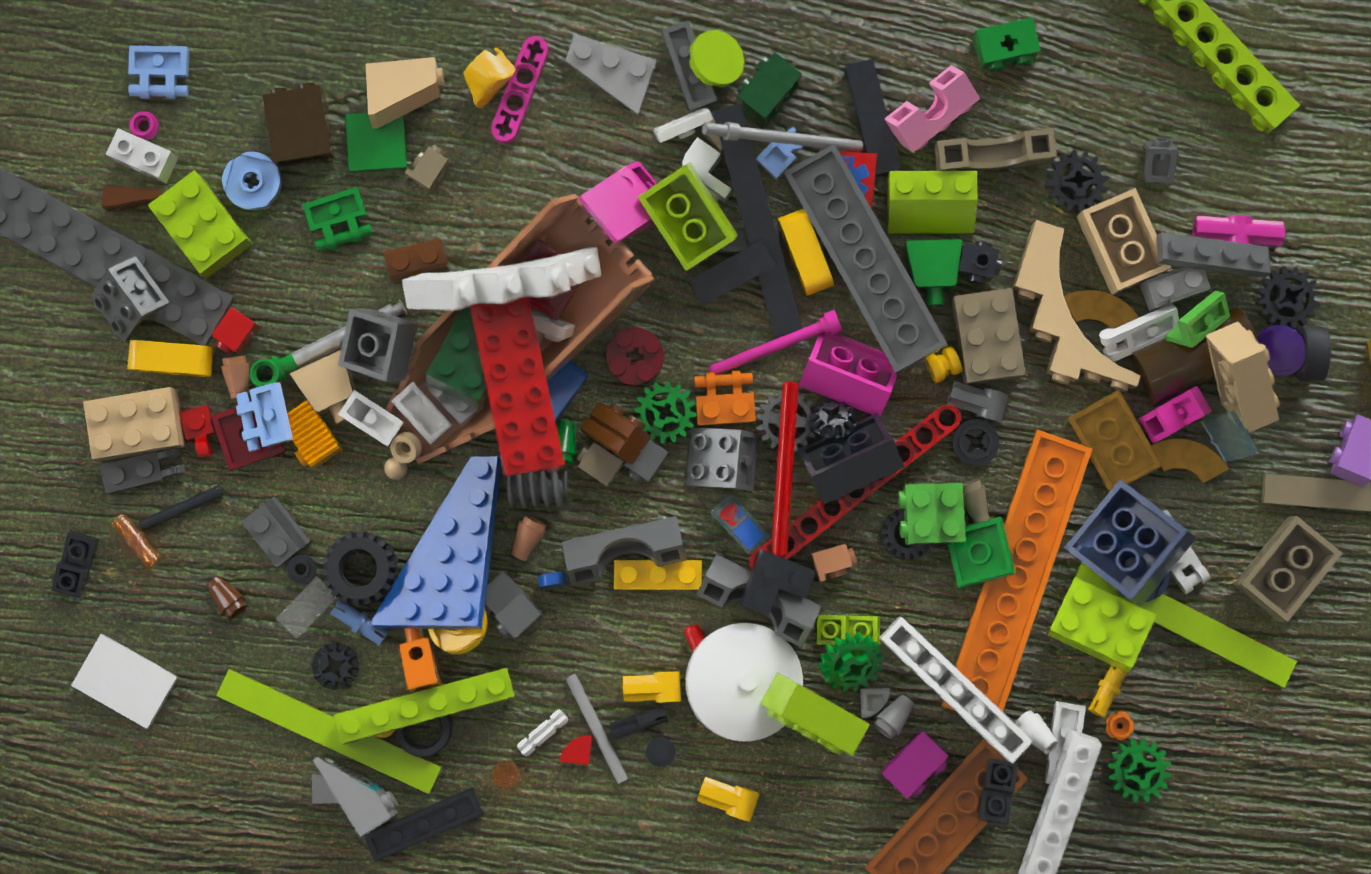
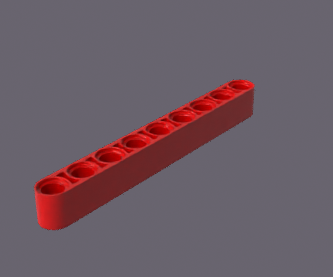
(847, 503)

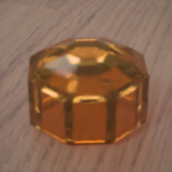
(506, 774)

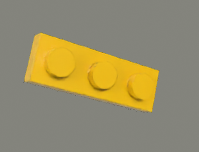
(647, 576)

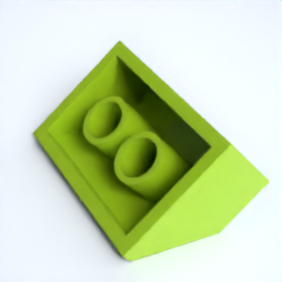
(931, 202)
(688, 216)

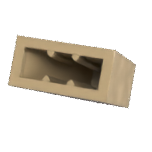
(400, 88)

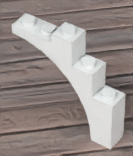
(501, 283)

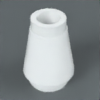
(1037, 731)

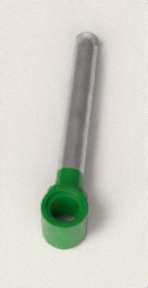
(309, 353)

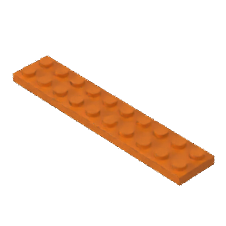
(1034, 534)

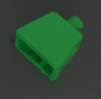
(933, 267)

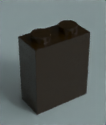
(298, 125)

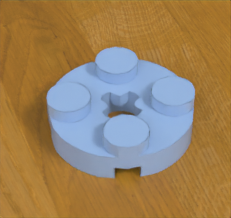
(243, 167)

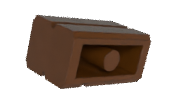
(415, 260)
(615, 432)

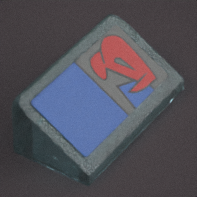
(739, 524)

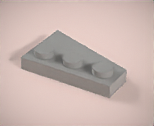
(614, 70)

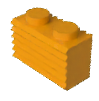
(311, 436)

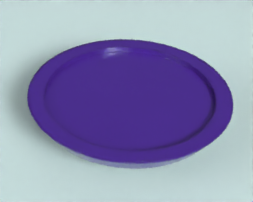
(1285, 349)

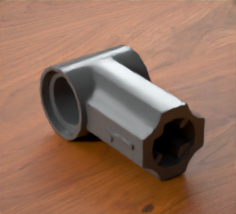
(985, 403)

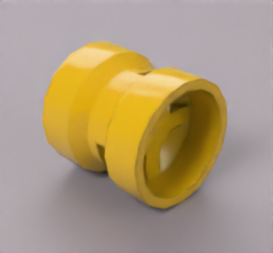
(941, 365)

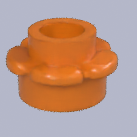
(1127, 725)

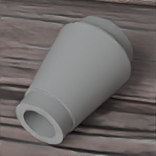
(894, 716)

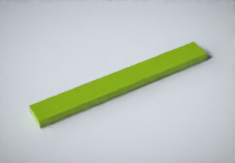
(1208, 634)
(322, 729)

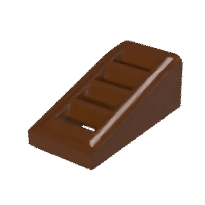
(122, 197)

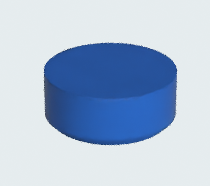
(552, 580)

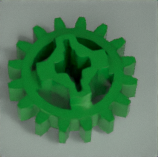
(671, 400)
(851, 661)
(1142, 783)

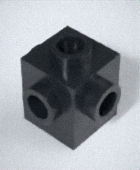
(969, 266)

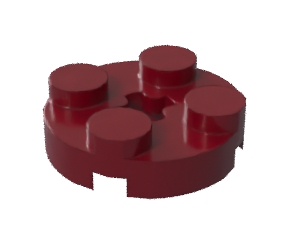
(620, 364)

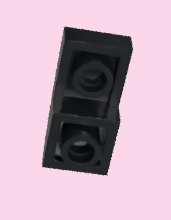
(75, 564)
(997, 791)

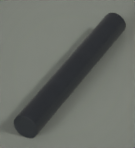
(181, 508)

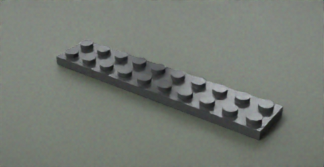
(92, 248)

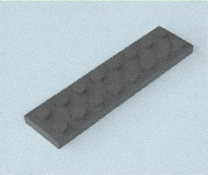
(865, 258)

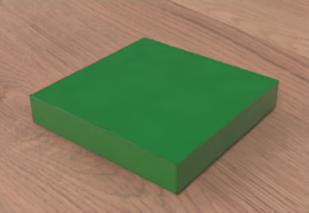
(375, 148)
(983, 555)

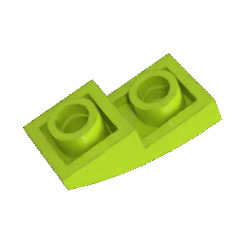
(837, 625)

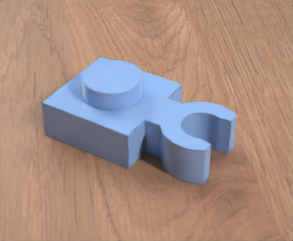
(778, 157)

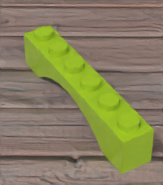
(424, 706)

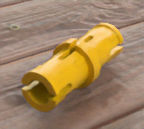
(1107, 691)

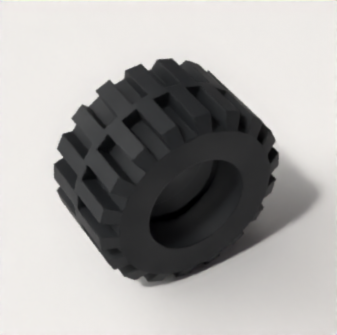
(335, 568)

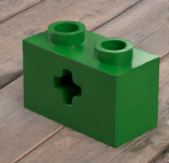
(1019, 34)

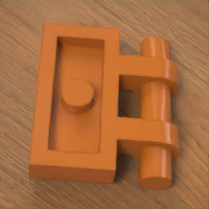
(725, 408)

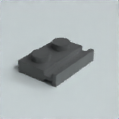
(276, 531)

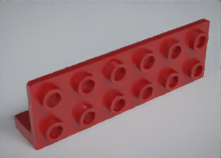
(517, 386)

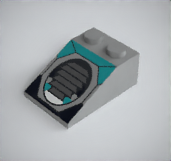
(360, 798)

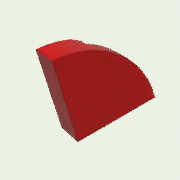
(578, 751)

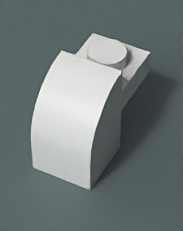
(704, 160)

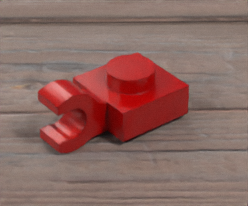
(198, 426)

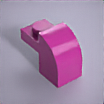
(1174, 414)

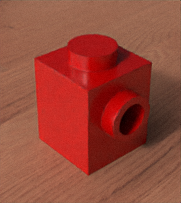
(234, 332)

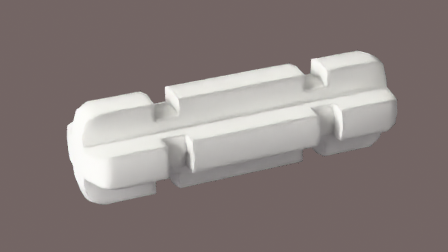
(542, 733)

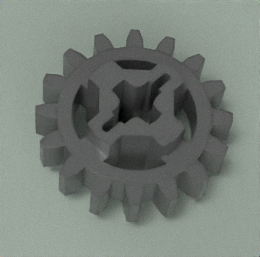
(773, 420)

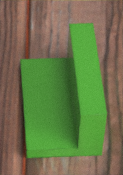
(1200, 320)

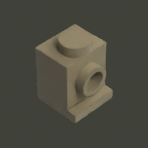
(429, 168)

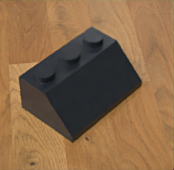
(851, 461)

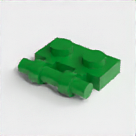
(337, 210)

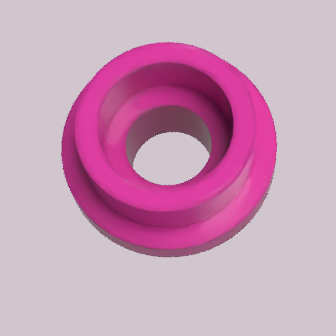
(140, 118)

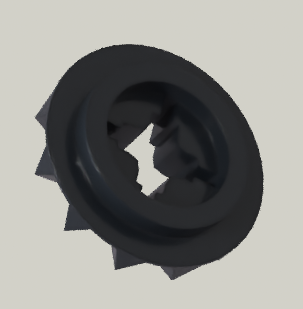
(837, 427)
(989, 441)
(347, 671)

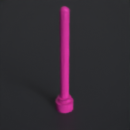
(827, 324)

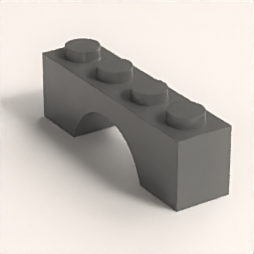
(590, 555)
(790, 613)

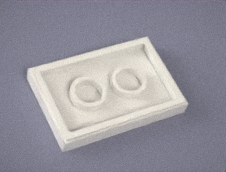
(124, 681)

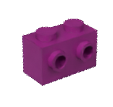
(914, 765)

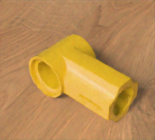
(657, 687)
(736, 800)

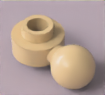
(396, 466)

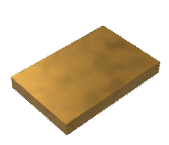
(1116, 440)

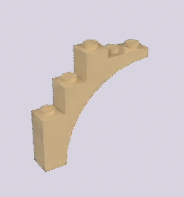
(1072, 352)

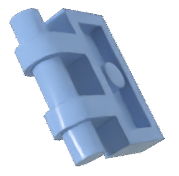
(158, 62)
(270, 416)

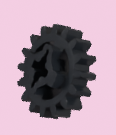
(1076, 169)
(1281, 288)

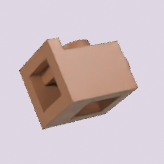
(833, 561)

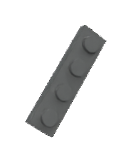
(1213, 255)

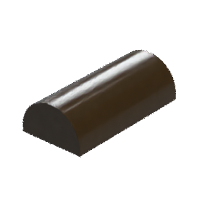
(1173, 368)

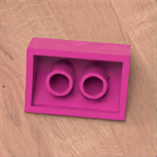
(849, 373)

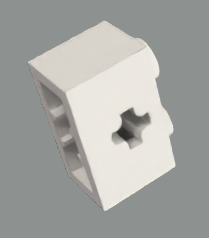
(142, 156)

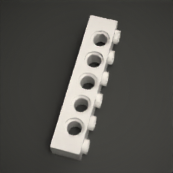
(955, 689)
(1061, 804)

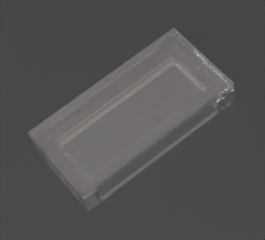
(306, 608)

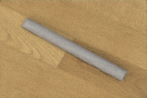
(596, 728)

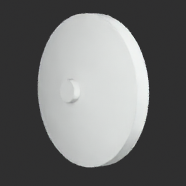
(733, 674)

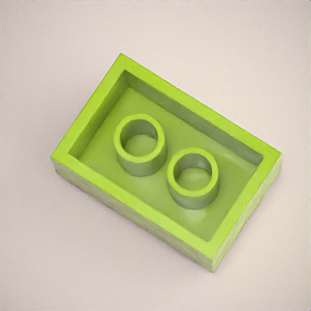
(200, 224)
(1102, 625)
(813, 716)

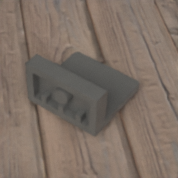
(127, 297)
(722, 458)

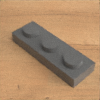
(678, 42)

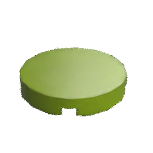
(716, 58)

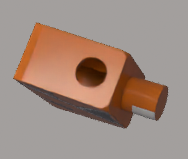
(420, 673)

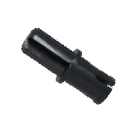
(638, 722)

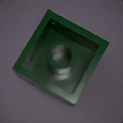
(768, 90)

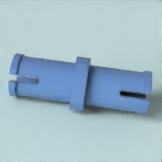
(358, 622)

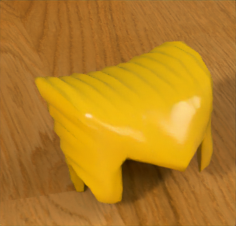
(487, 76)

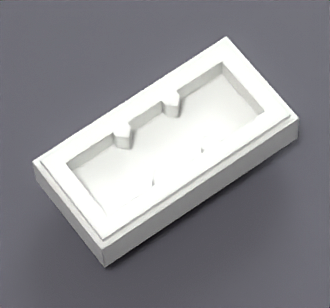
(683, 126)
(421, 413)

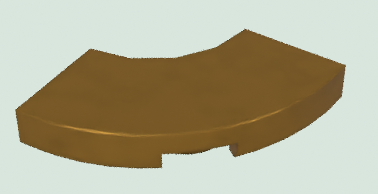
(1099, 307)
(1190, 457)

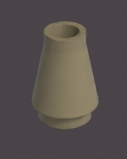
(975, 500)

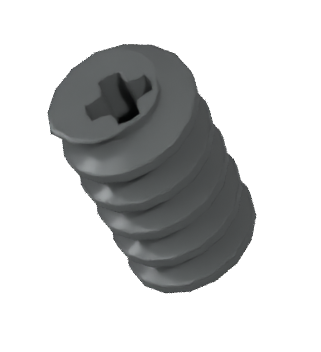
(537, 489)

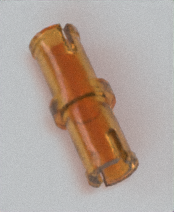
(136, 540)

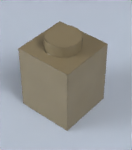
(599, 464)

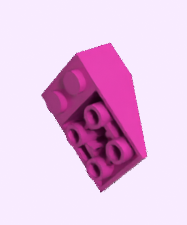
(616, 202)

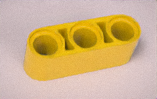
(805, 252)
(170, 358)

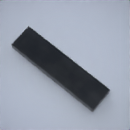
(872, 114)
(423, 824)

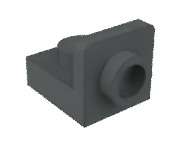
(1160, 160)

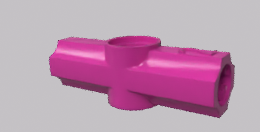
(1240, 230)

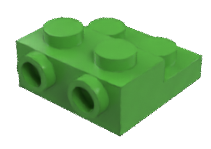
(932, 513)

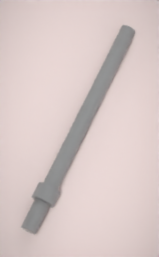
(733, 132)

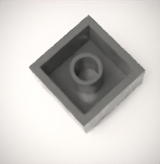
(377, 344)

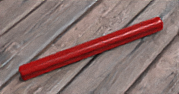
(784, 469)

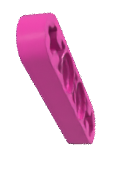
(524, 91)

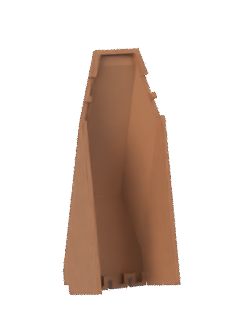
(592, 308)

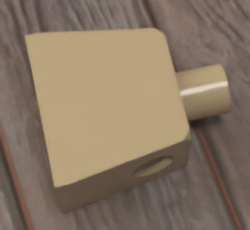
(326, 385)

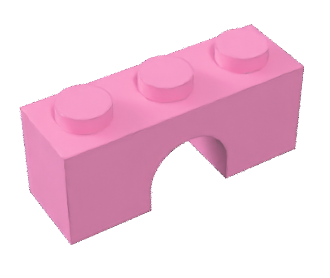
(952, 98)

